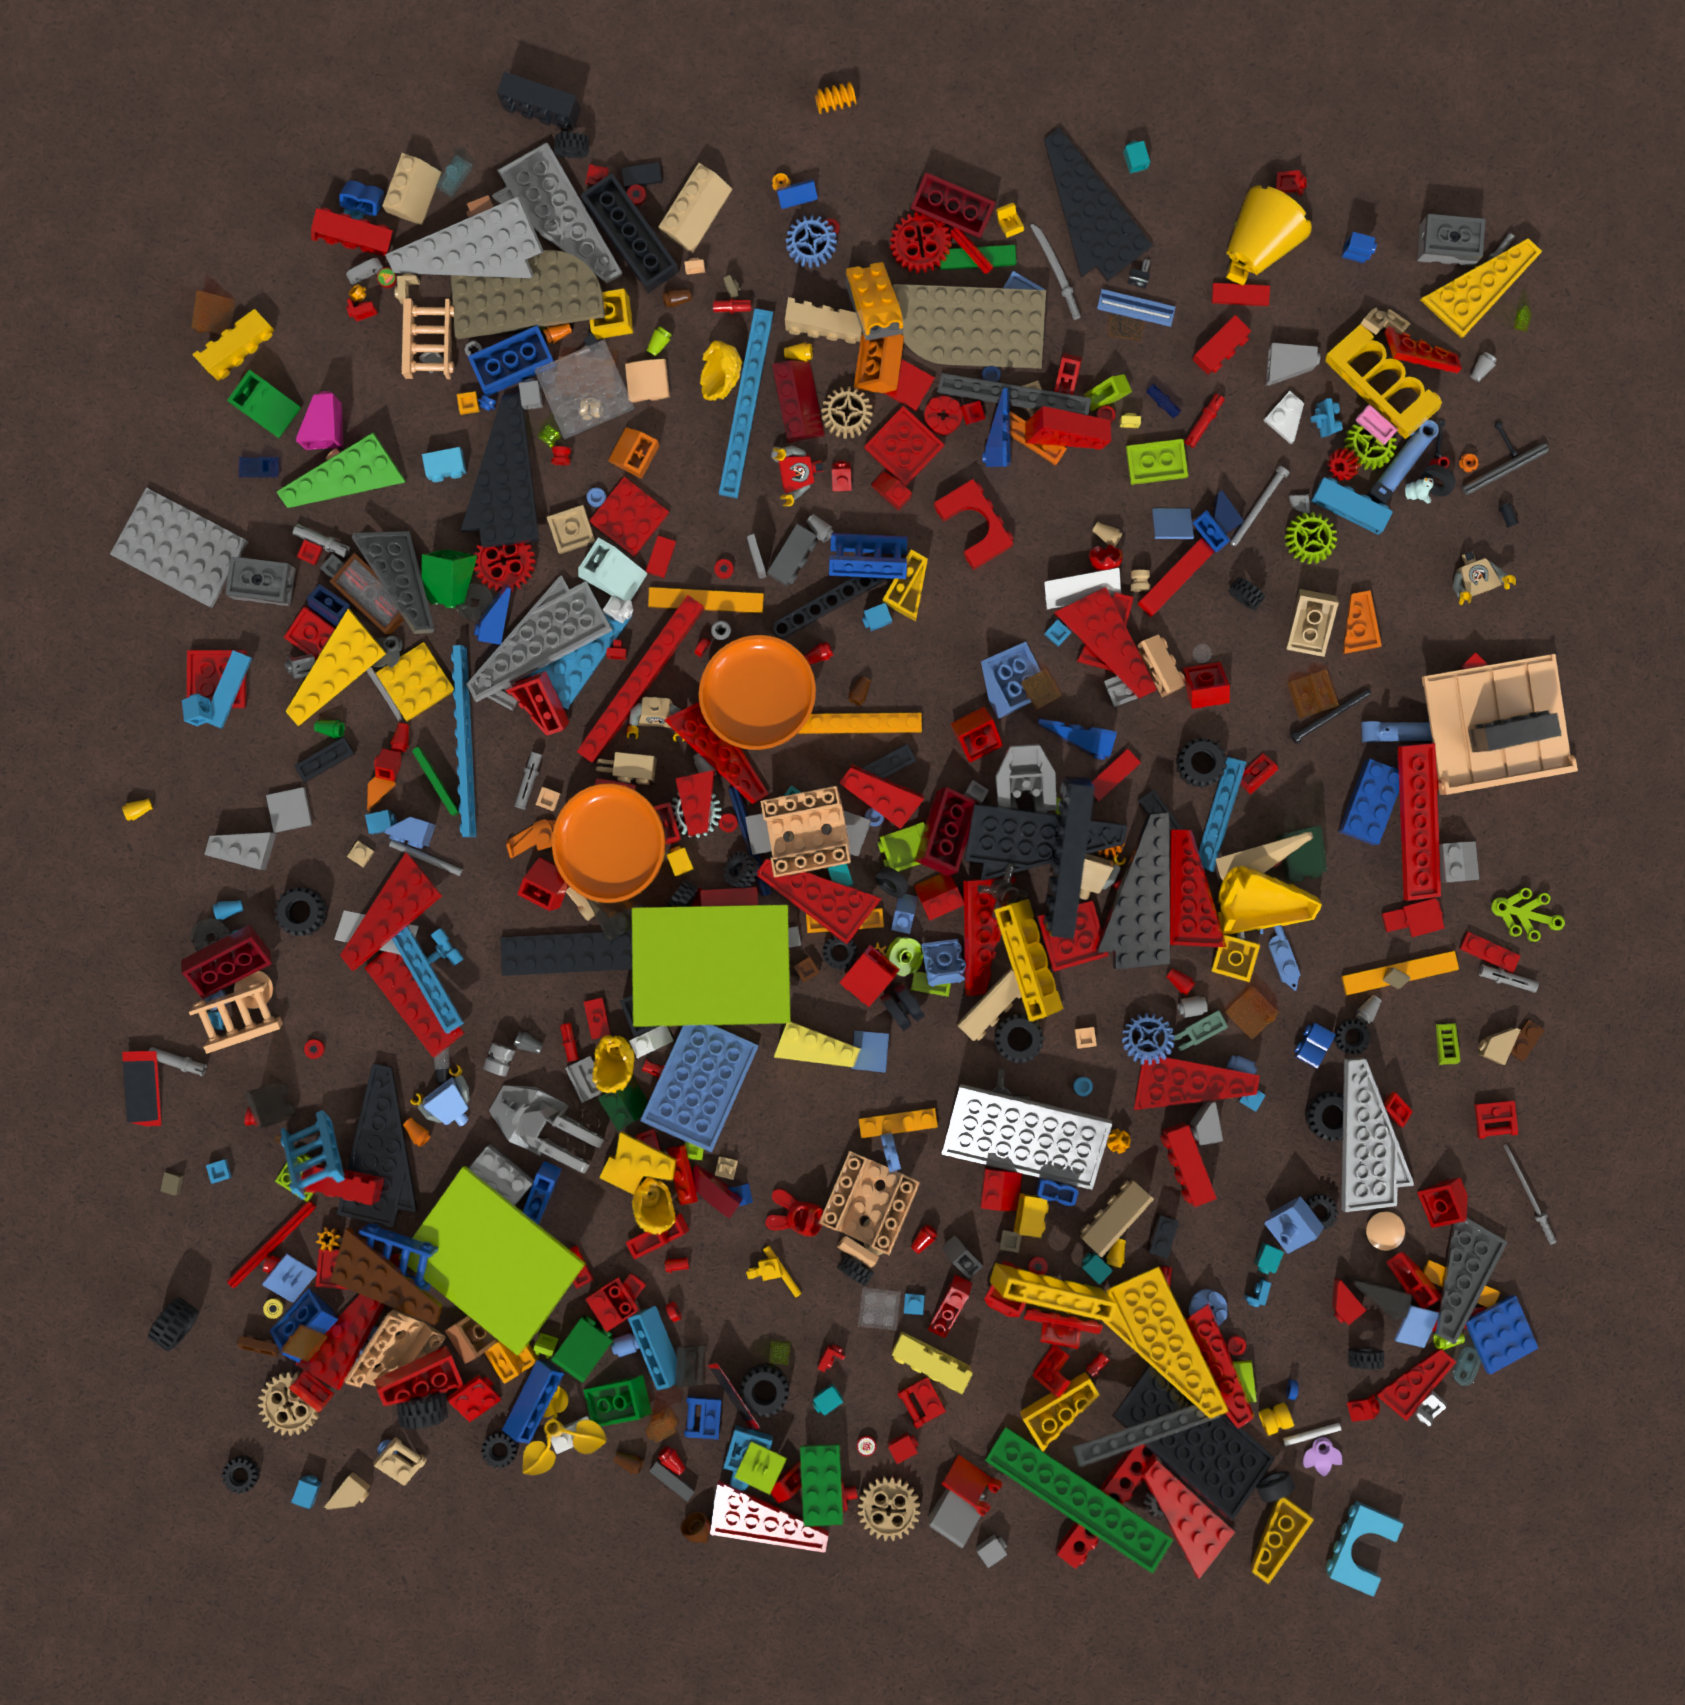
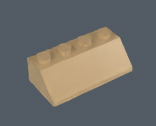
(695, 208)
(990, 1007)
(1116, 1217)

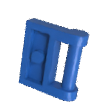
(709, 1417)

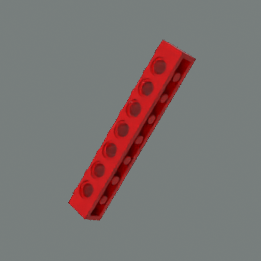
(1078, 1556)

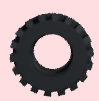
(1215, 753)
(284, 911)
(1034, 1045)
(1315, 1111)
(173, 1324)
(769, 1373)
(422, 1411)

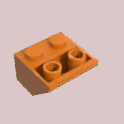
(634, 452)

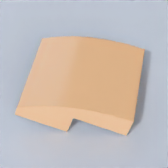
(647, 380)
(857, 1252)

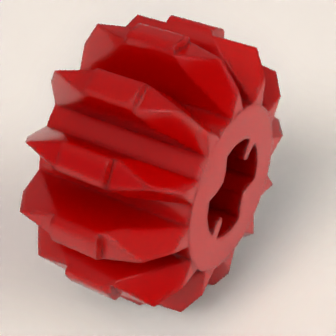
(1343, 464)

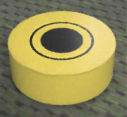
(273, 1308)

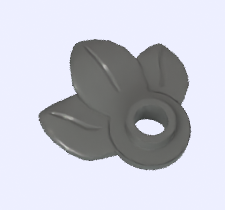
(393, 655)

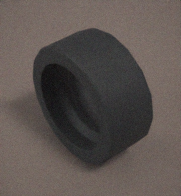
(1275, 1486)

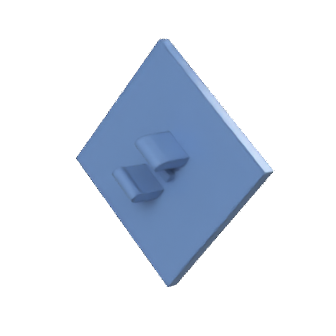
(1172, 523)
(873, 1051)
(289, 1278)
(1417, 1326)

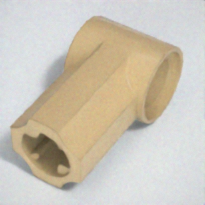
(582, 903)

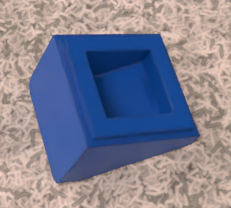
(744, 1192)

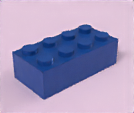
(510, 360)
(1371, 802)

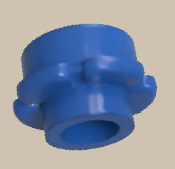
(487, 403)

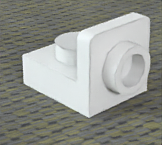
(618, 609)

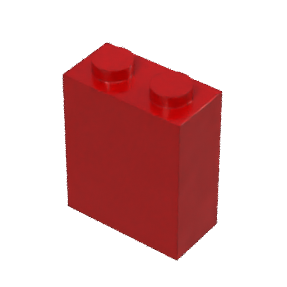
(869, 976)

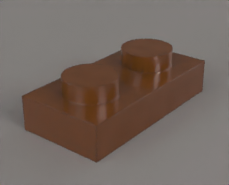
(1526, 1040)
(265, 1347)

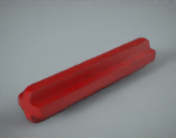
(971, 250)

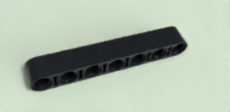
(826, 609)

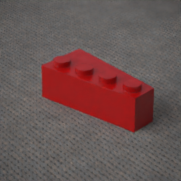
(350, 232)

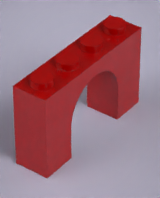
(971, 498)

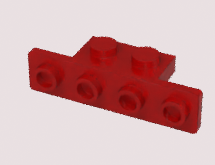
(1062, 1330)

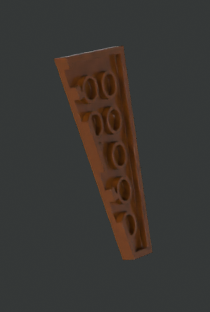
(376, 1277)

